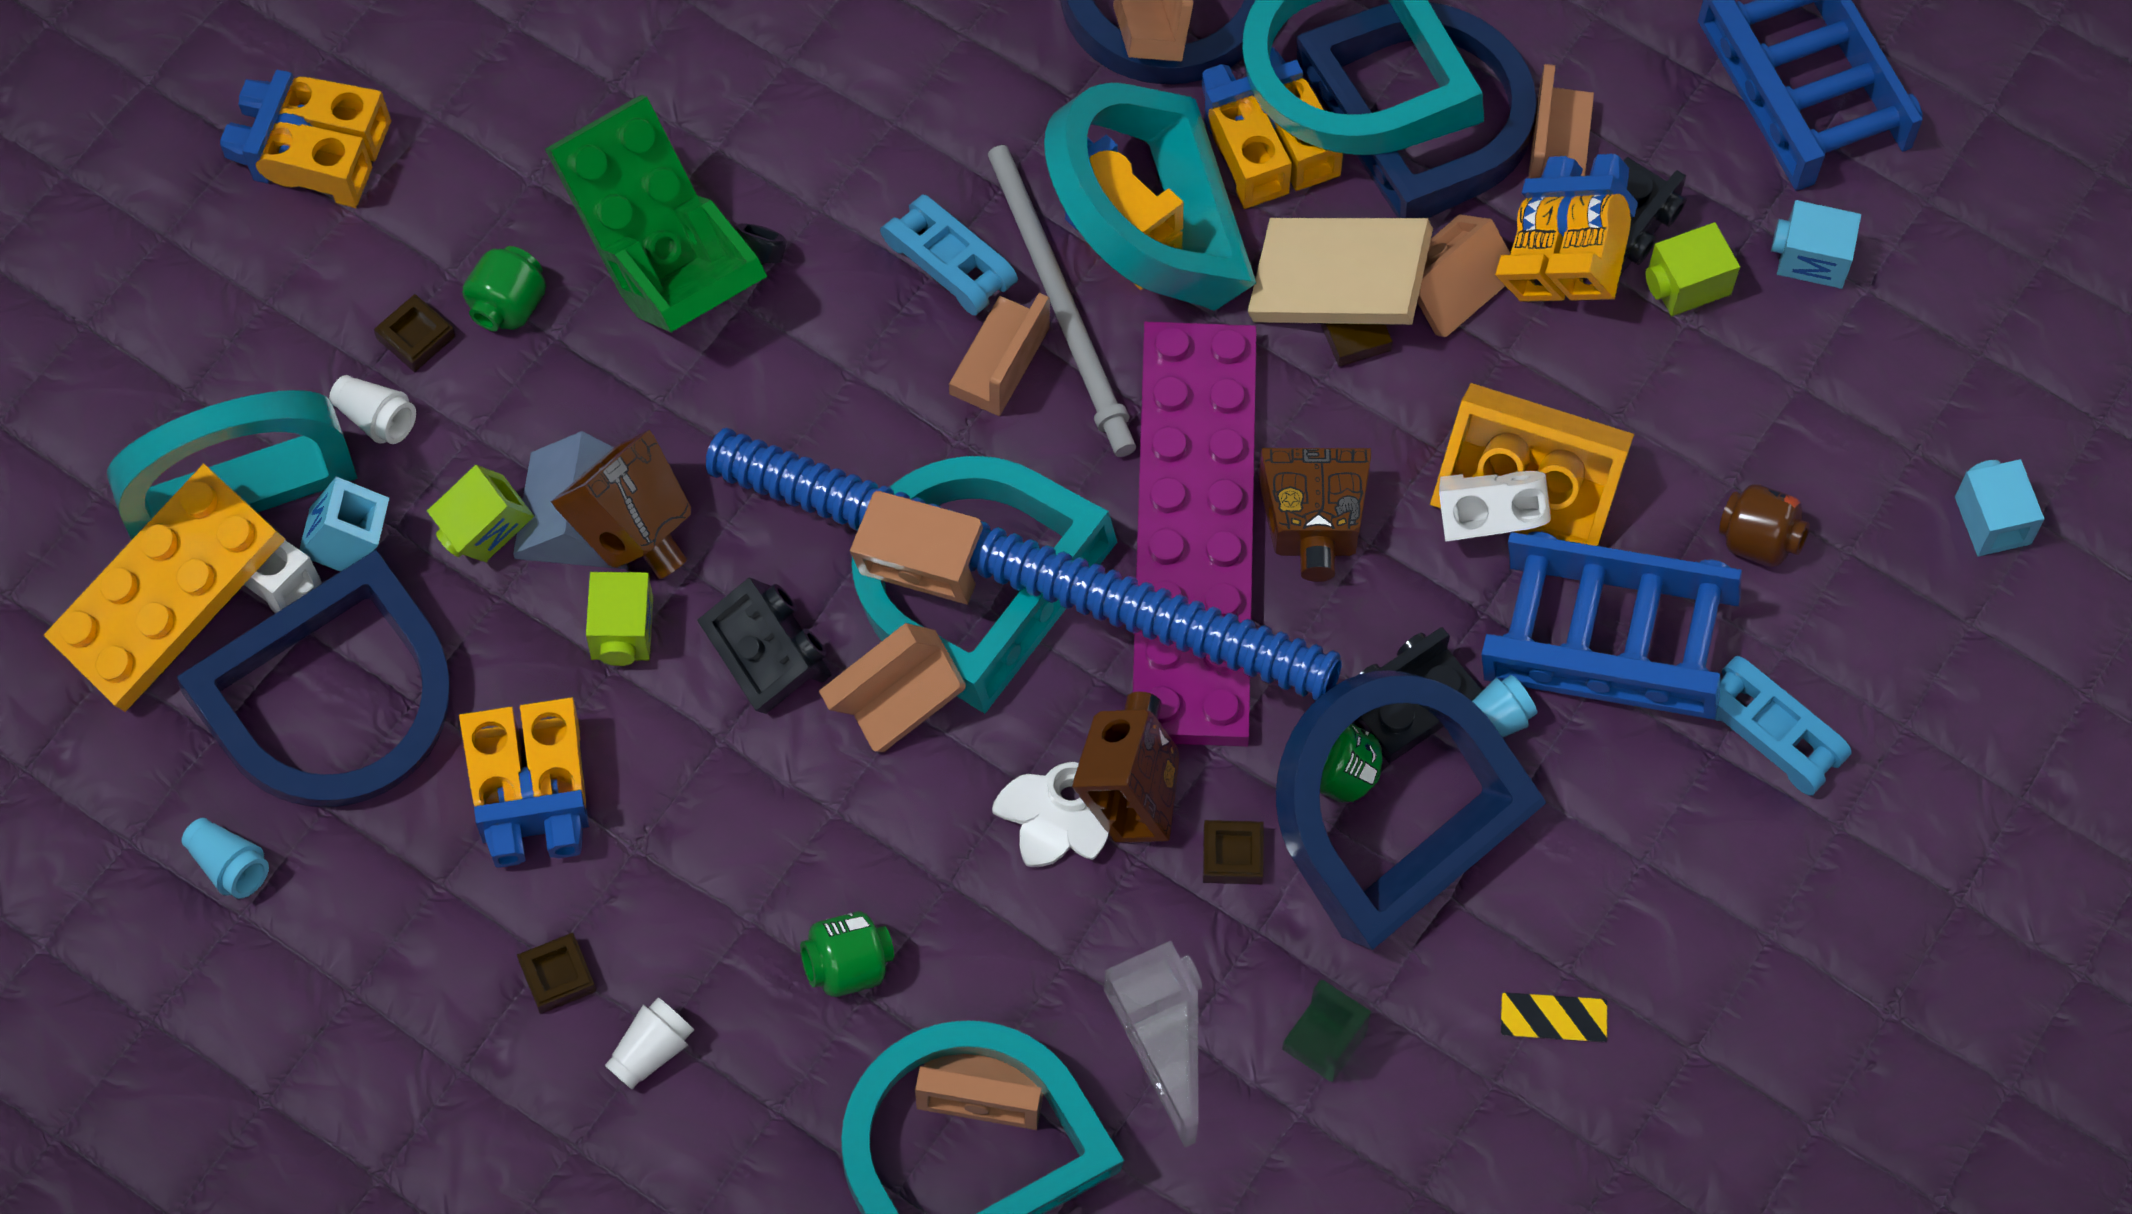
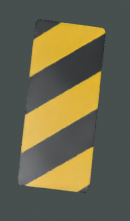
(1554, 1017)

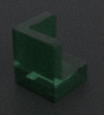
(1328, 1031)

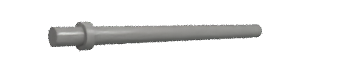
(1110, 415)

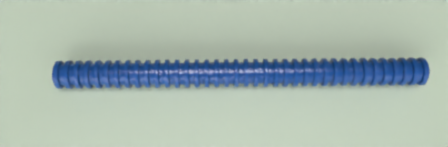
(1042, 571)

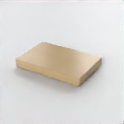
(1340, 270)

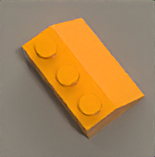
(1515, 435)

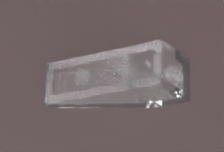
(1159, 1013)

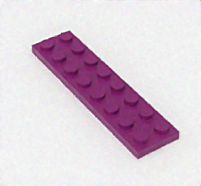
(1197, 514)

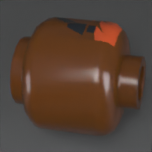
(1763, 525)

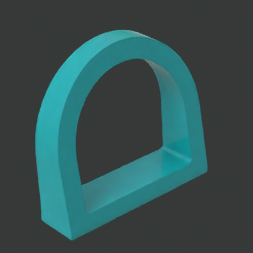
(1415, 121)
(1213, 257)
(260, 478)
(1026, 621)
(1097, 1152)

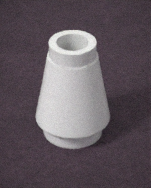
(375, 409)
(649, 1043)

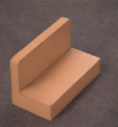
(1154, 27)
(1560, 124)
(1460, 272)
(1001, 353)
(917, 546)
(896, 685)
(979, 1090)

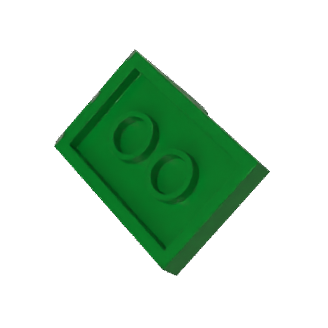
(654, 234)

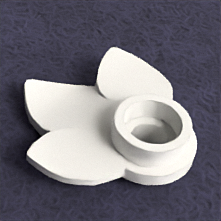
(1048, 819)

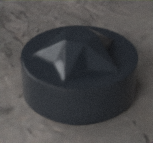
(764, 242)

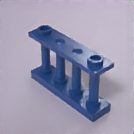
(1778, 106)
(1629, 676)

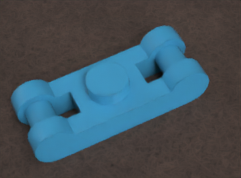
(949, 253)
(1777, 724)

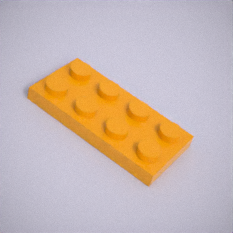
(164, 587)

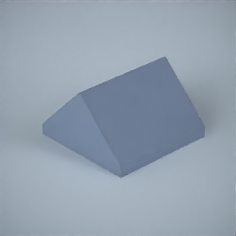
(550, 471)

